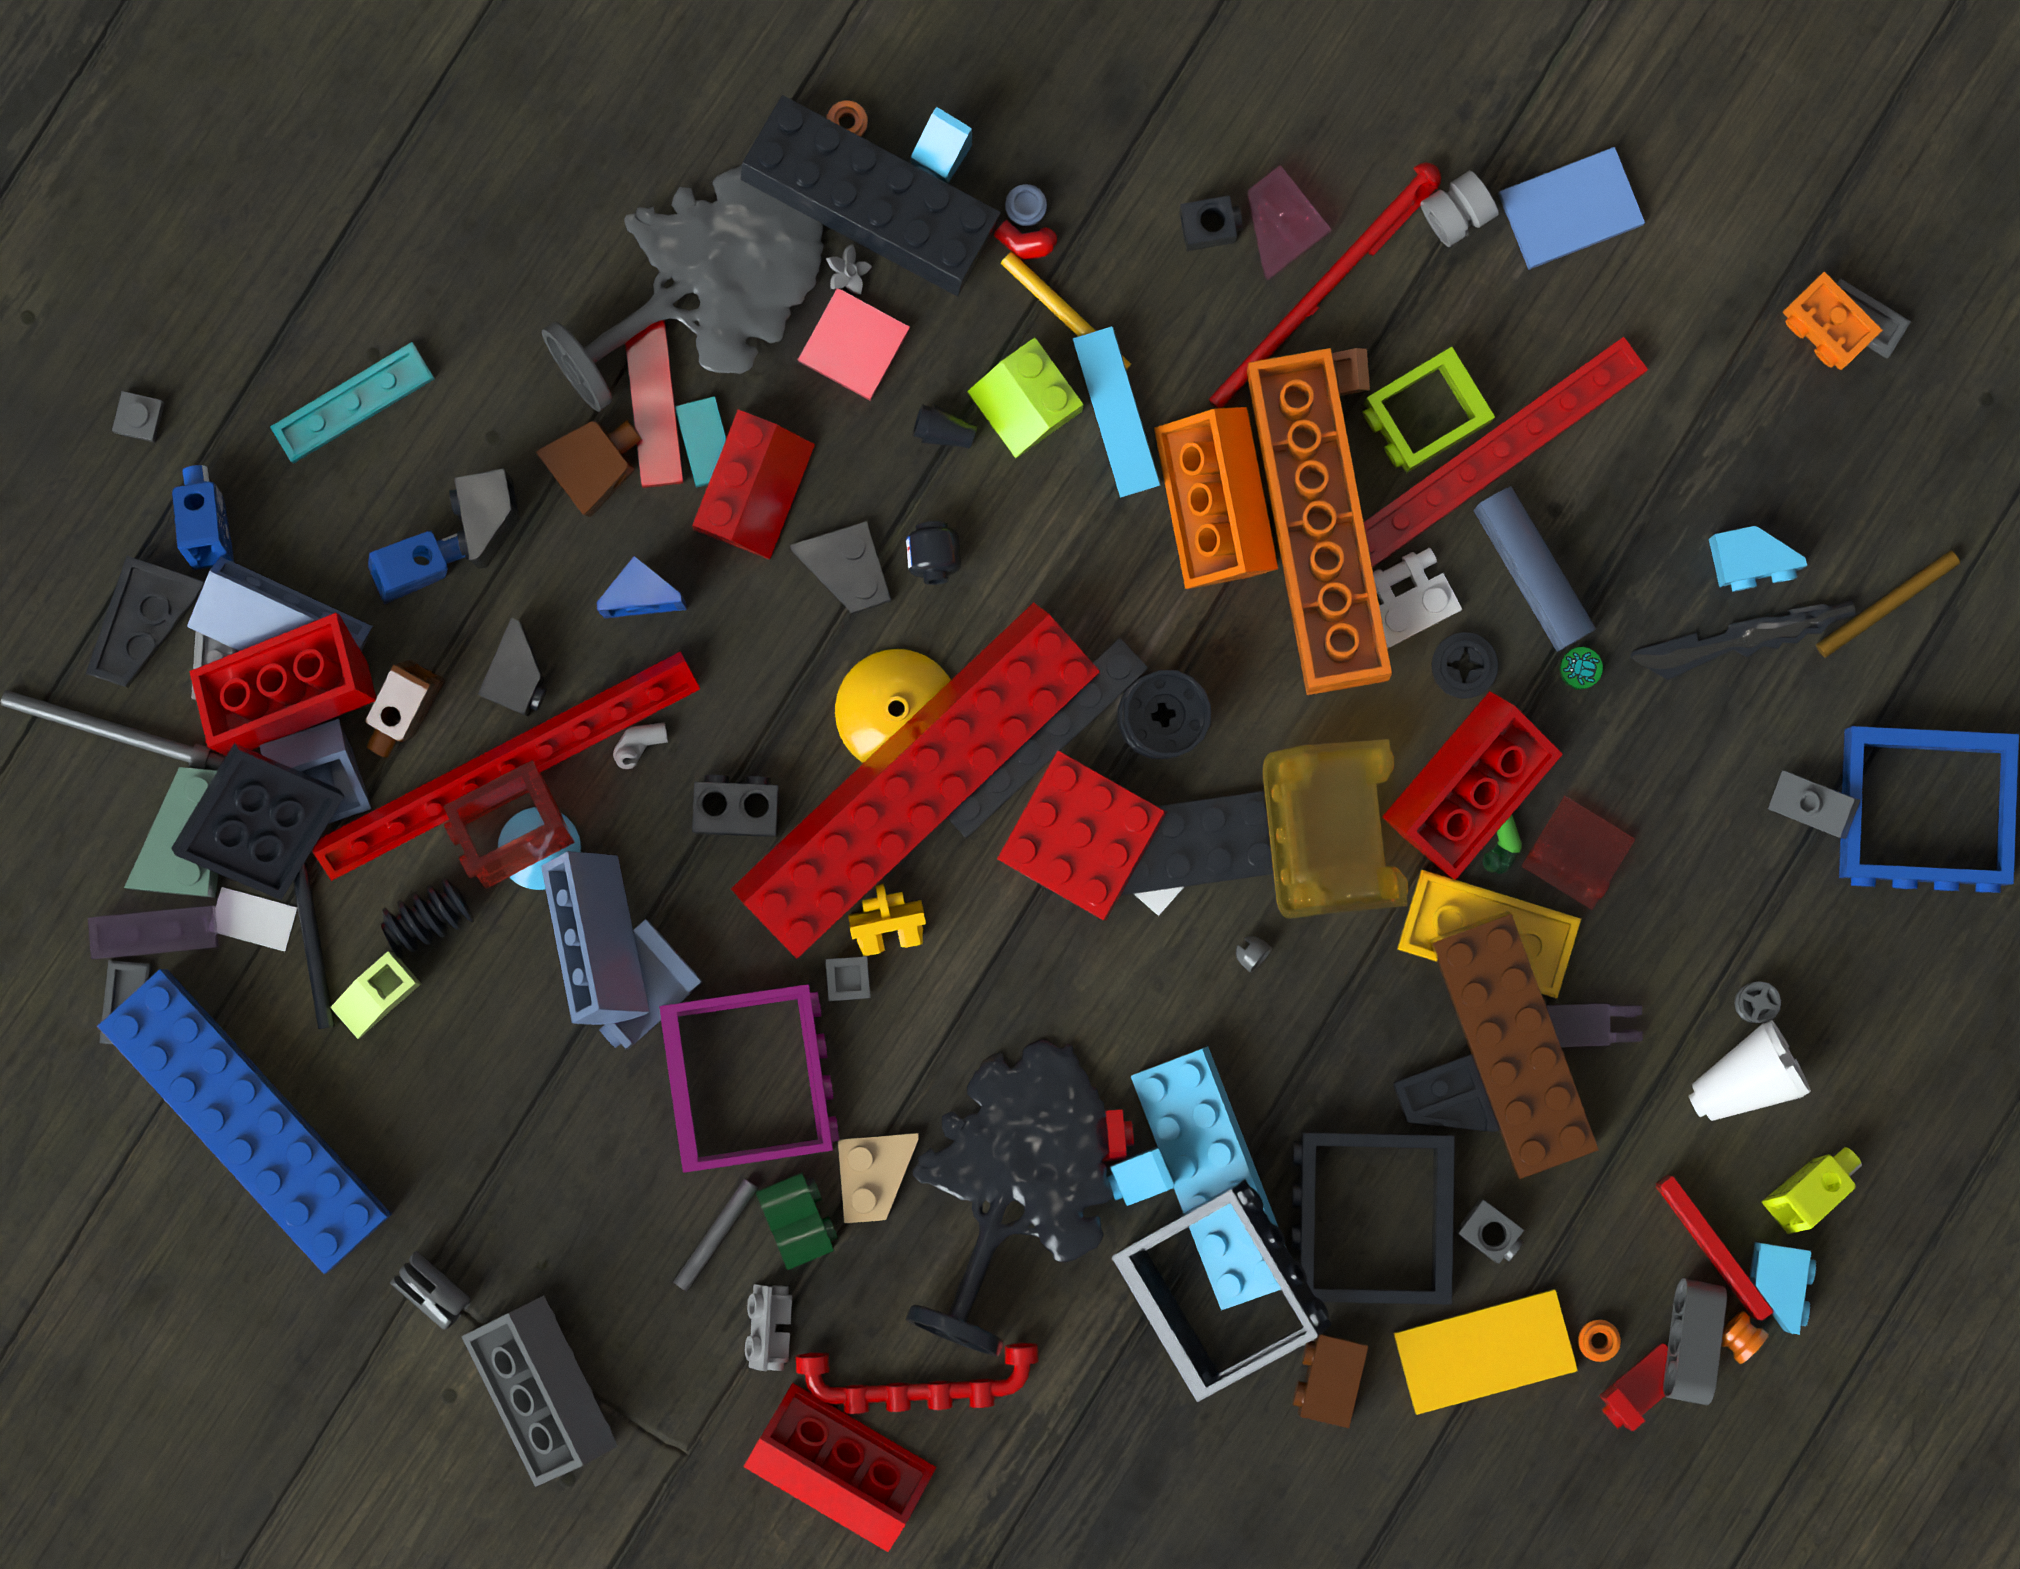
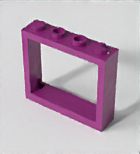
(819, 1085)

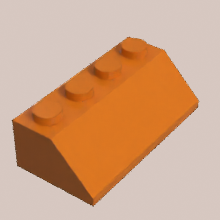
(1216, 497)

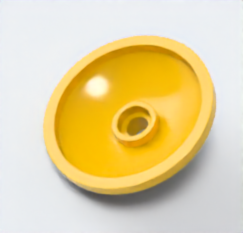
(873, 686)

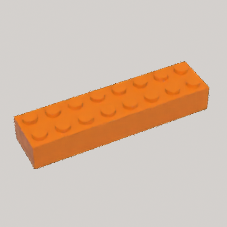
(1318, 522)

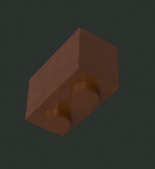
(1331, 1380)

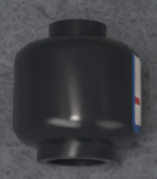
(933, 552)

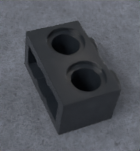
(735, 818)

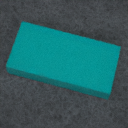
(702, 437)

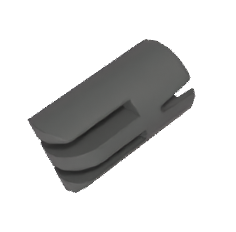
(431, 1291)

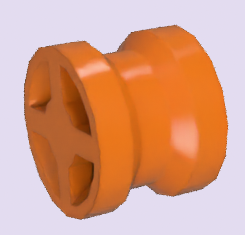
(1742, 1337)

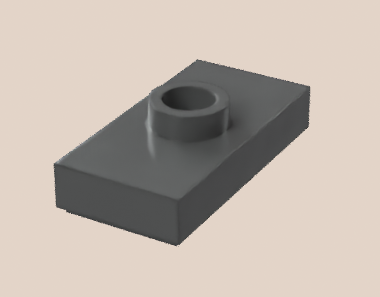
(1814, 804)

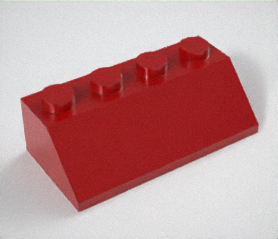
(282, 685)
(1472, 784)
(840, 1467)

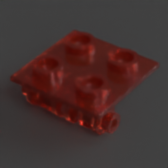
(1578, 852)

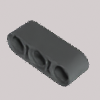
(1695, 1341)

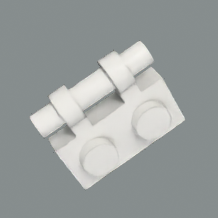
(1417, 608)

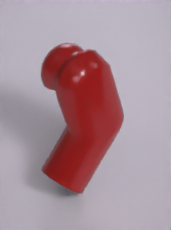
(1026, 245)

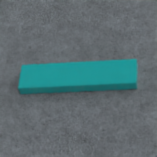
(352, 402)

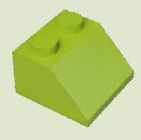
(1025, 398)

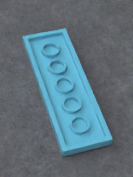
(1205, 1157)

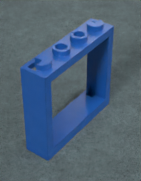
(1944, 879)

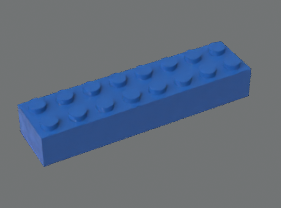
(244, 1120)

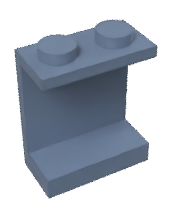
(665, 981)

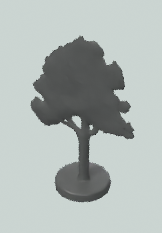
(741, 258)

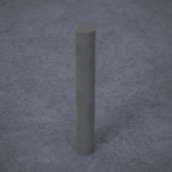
(715, 1235)

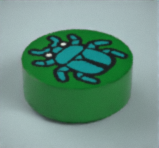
(1581, 668)

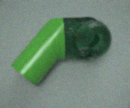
(1506, 850)

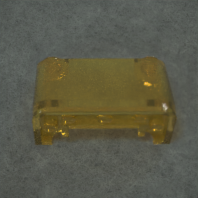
(1330, 829)

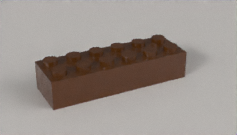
(1514, 1044)

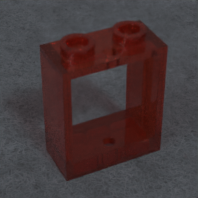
(520, 852)

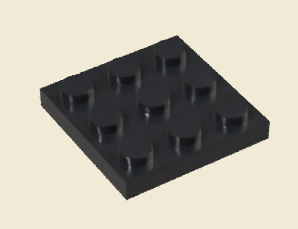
(257, 821)

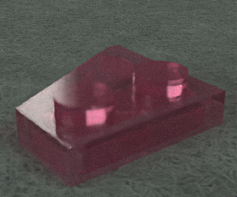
(1283, 221)

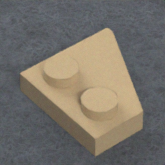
(872, 1174)

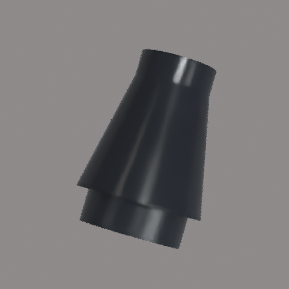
(941, 427)

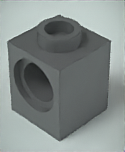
(1472, 1227)

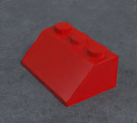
(753, 485)

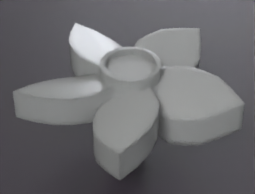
(848, 271)

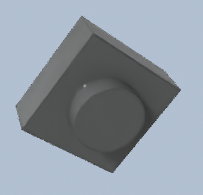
(138, 416)
(848, 978)

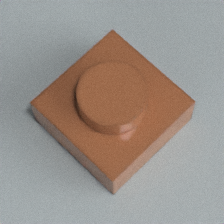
(1351, 371)

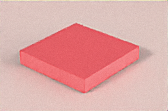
(854, 344)

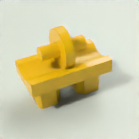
(885, 915)

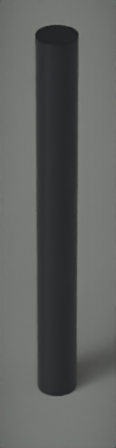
(313, 949)

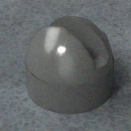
(1254, 954)

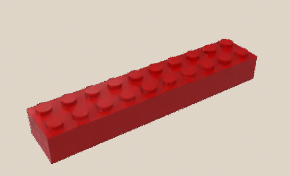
(915, 780)

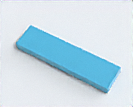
(1116, 411)

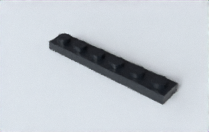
(1118, 670)

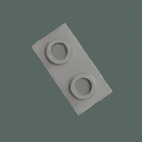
(764, 1346)

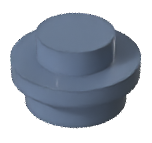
(1026, 205)

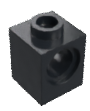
(1196, 236)

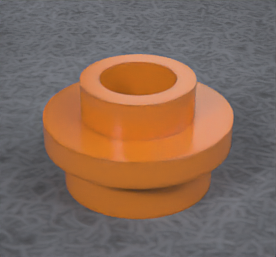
(852, 109)
(1612, 1343)

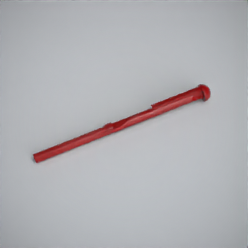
(1369, 242)

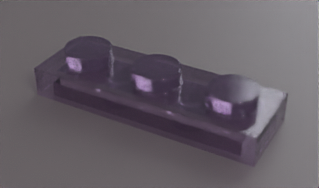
(153, 932)

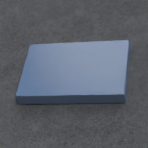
(1571, 208)

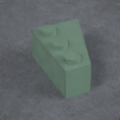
(157, 866)

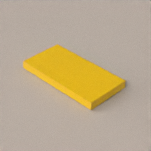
(1449, 904)
(1485, 1351)

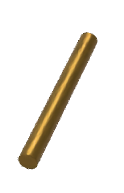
(1887, 604)

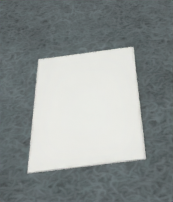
(254, 919)

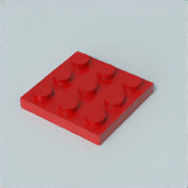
(1082, 835)

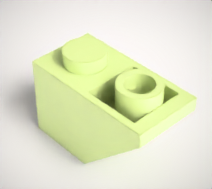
(375, 994)

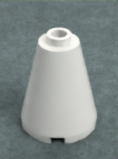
(1750, 1077)

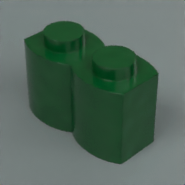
(796, 1219)

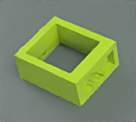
(1464, 391)

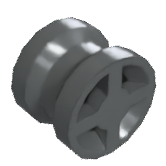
(1765, 1004)

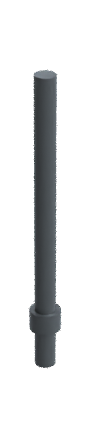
(198, 756)

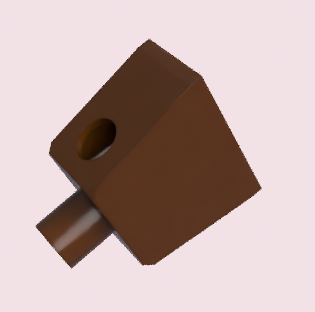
(591, 462)
(412, 692)

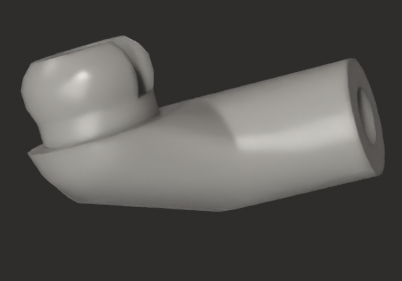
(635, 741)

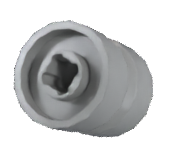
(1461, 207)

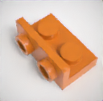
(1831, 322)

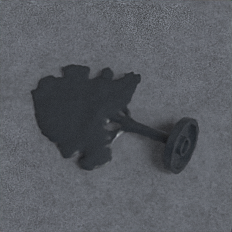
(1029, 1144)

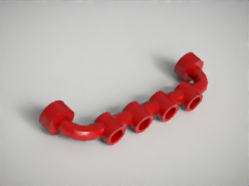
(900, 1394)

